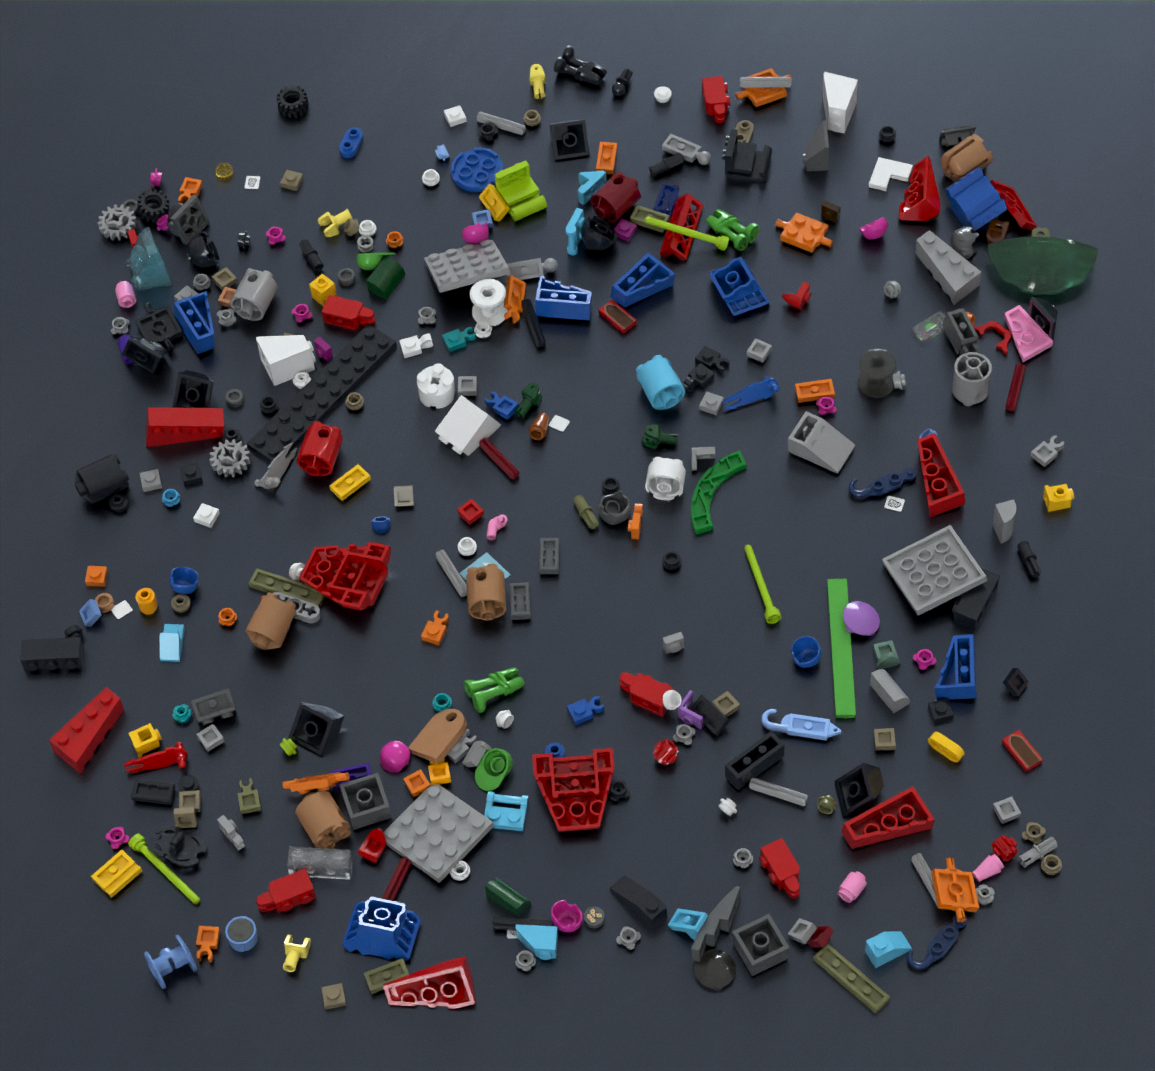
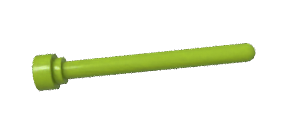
(720, 242)
(771, 614)
(139, 844)

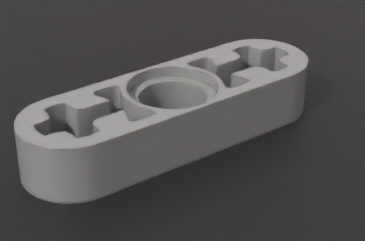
(301, 614)

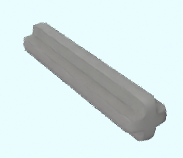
(765, 82)
(501, 123)
(452, 572)
(778, 791)
(924, 872)

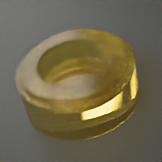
(224, 171)

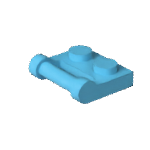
(573, 231)
(505, 817)

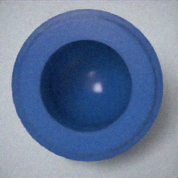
(381, 524)

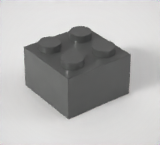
(365, 801)
(760, 944)

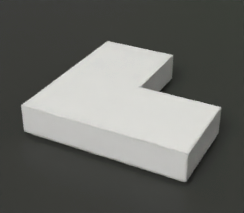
(889, 169)

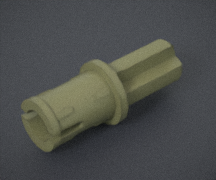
(585, 511)

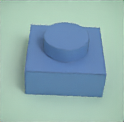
(482, 217)
(90, 612)

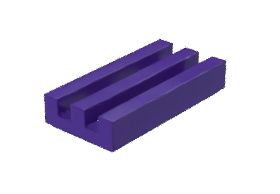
(353, 769)

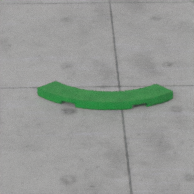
(708, 486)

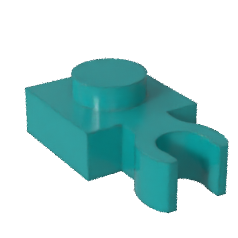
(456, 339)

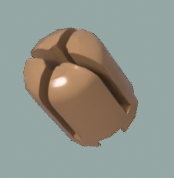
(965, 158)

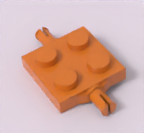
(763, 95)
(804, 232)
(319, 782)
(955, 890)

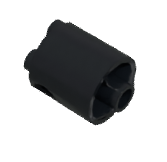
(101, 479)

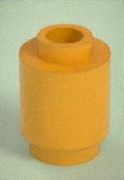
(146, 601)

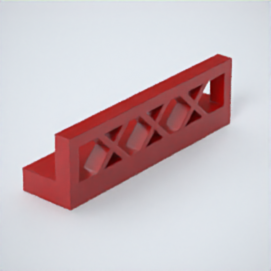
(680, 212)

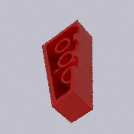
(182, 425)
(940, 481)
(87, 729)
(891, 819)

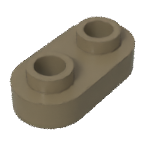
(745, 131)

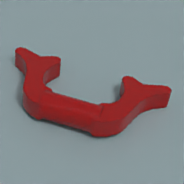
(999, 328)

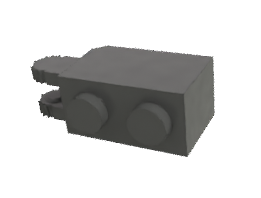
(960, 332)

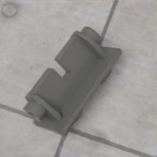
(951, 135)

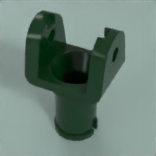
(531, 397)
(656, 437)

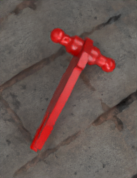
(160, 759)

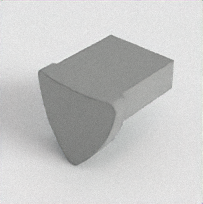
(701, 453)
(475, 753)

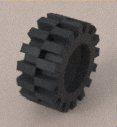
(291, 94)
(152, 197)

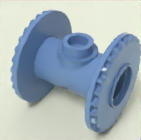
(169, 960)

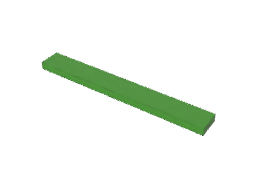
(841, 650)

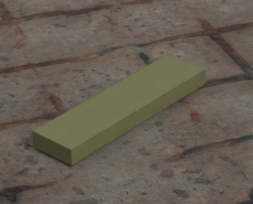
(273, 583)
(851, 978)

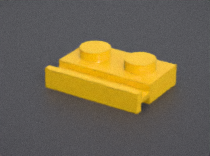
(116, 873)

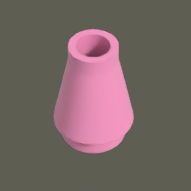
(990, 866)

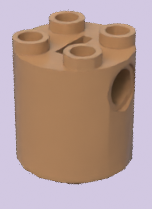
(486, 592)
(270, 622)
(322, 819)

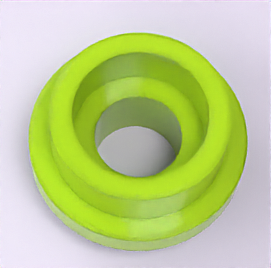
(288, 746)

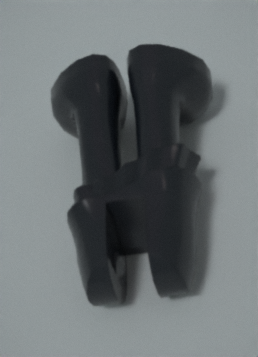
(586, 71)

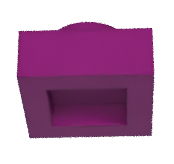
(625, 229)
(322, 349)

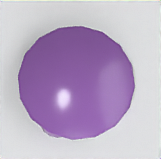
(861, 618)

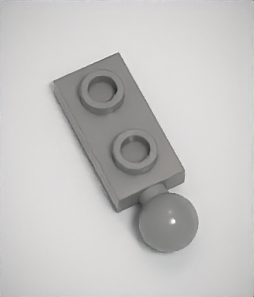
(687, 149)
(531, 268)

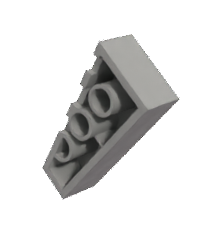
(948, 267)

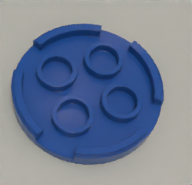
(475, 169)

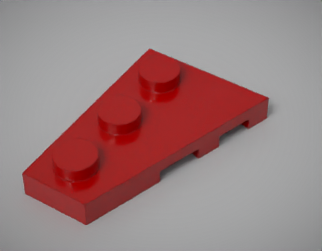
(1014, 205)

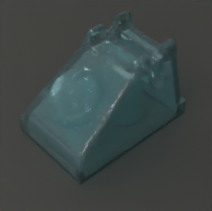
(147, 263)

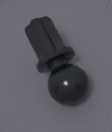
(622, 82)

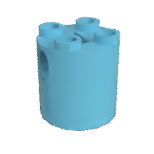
(660, 383)

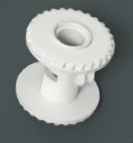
(488, 301)

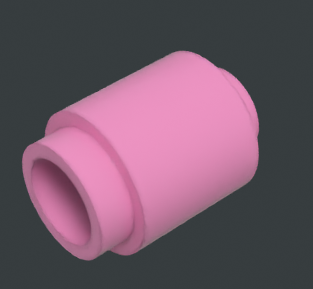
(125, 294)
(852, 886)

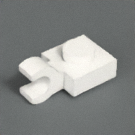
(412, 345)

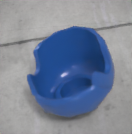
(183, 580)
(806, 651)

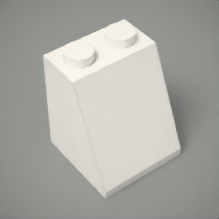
(839, 100)
(285, 356)
(466, 426)

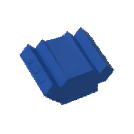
(975, 200)
(739, 286)
(382, 929)

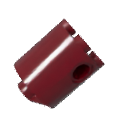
(615, 197)

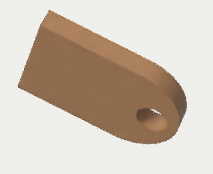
(439, 735)

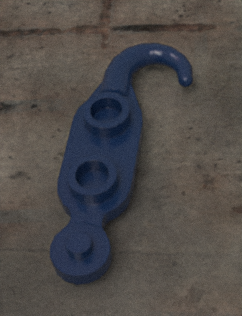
(884, 484)
(939, 945)

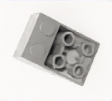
(820, 443)

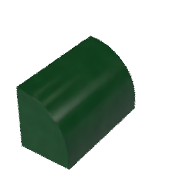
(385, 277)
(507, 897)

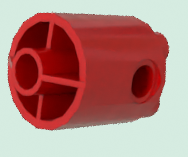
(319, 449)

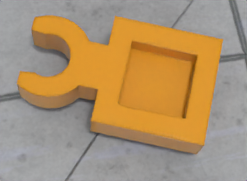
(439, 773)

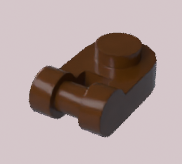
(994, 233)

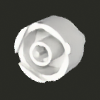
(436, 386)
(665, 478)

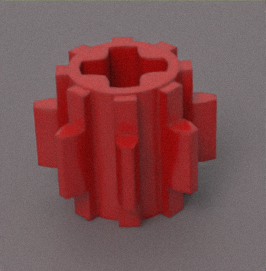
(665, 752)
(1005, 848)

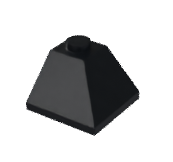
(569, 139)
(1044, 315)
(144, 353)
(192, 390)
(315, 727)
(858, 787)

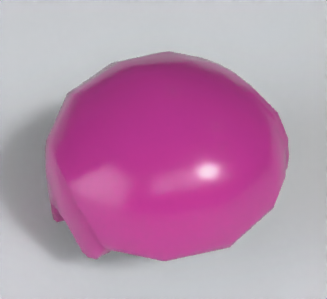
(874, 229)
(475, 233)
(394, 756)
(566, 916)

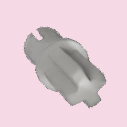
(1037, 852)

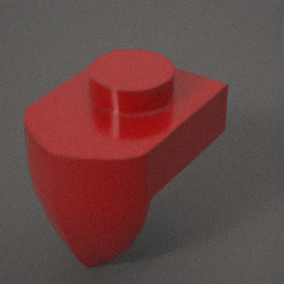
(798, 300)
(373, 845)

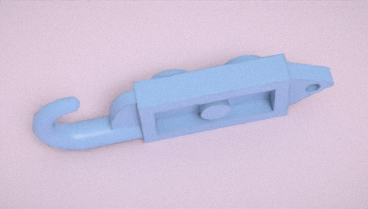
(801, 726)

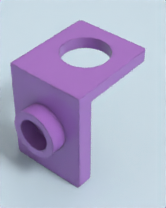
(688, 716)

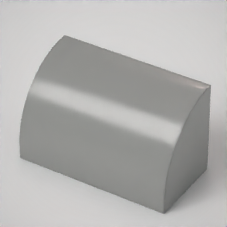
(1004, 520)
(888, 690)

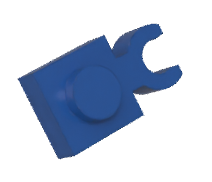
(502, 406)
(583, 711)

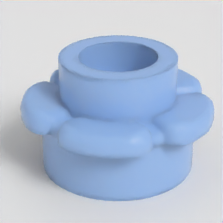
(442, 152)

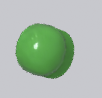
(370, 261)
(493, 769)

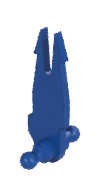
(753, 392)

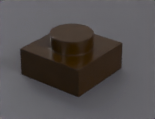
(830, 211)

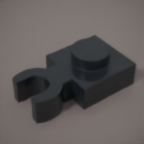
(711, 358)

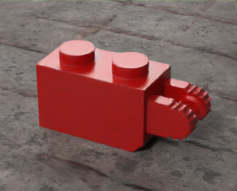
(715, 97)
(346, 313)
(645, 691)
(781, 867)
(287, 892)

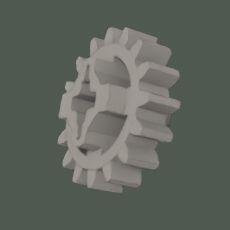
(117, 222)
(230, 458)

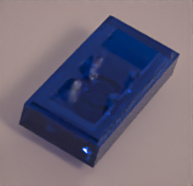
(666, 198)

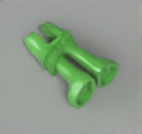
(723, 224)
(503, 682)

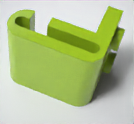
(519, 191)

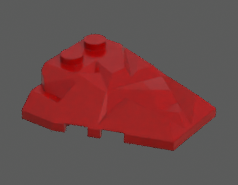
(348, 574)
(575, 787)

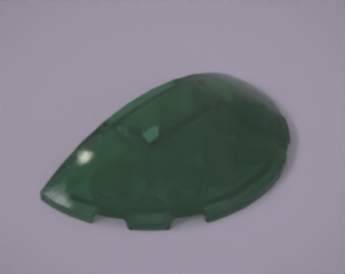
(1042, 263)

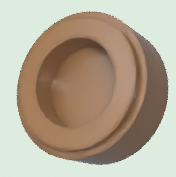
(105, 602)

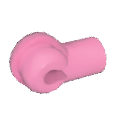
(494, 525)

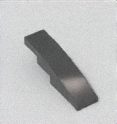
(718, 920)

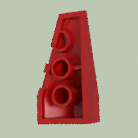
(922, 196)
(439, 985)

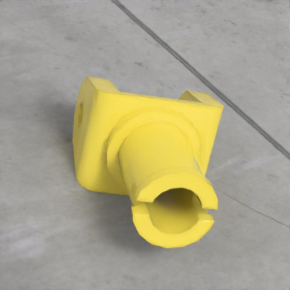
(537, 79)
(337, 220)
(294, 952)

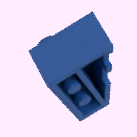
(641, 281)
(562, 301)
(195, 321)
(959, 670)

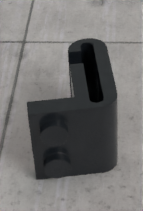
(744, 161)

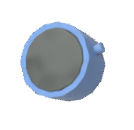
(241, 933)

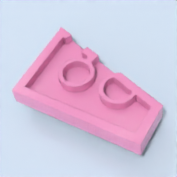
(1026, 333)

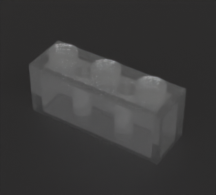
(320, 862)

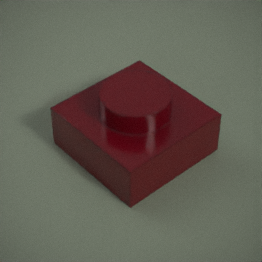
(820, 937)

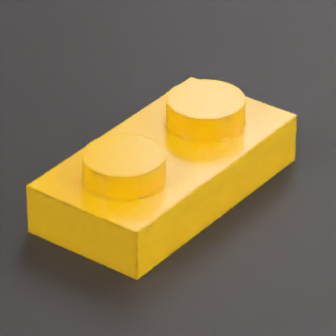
(494, 202)
(350, 482)

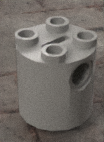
(254, 294)
(971, 378)

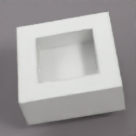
(455, 116)
(206, 515)

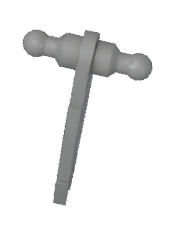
(276, 469)

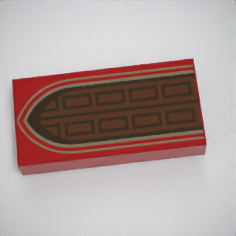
(617, 316)
(1022, 750)

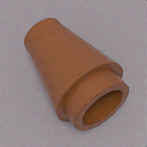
(539, 427)

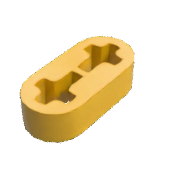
(946, 747)

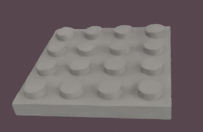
(466, 265)
(934, 570)
(437, 831)

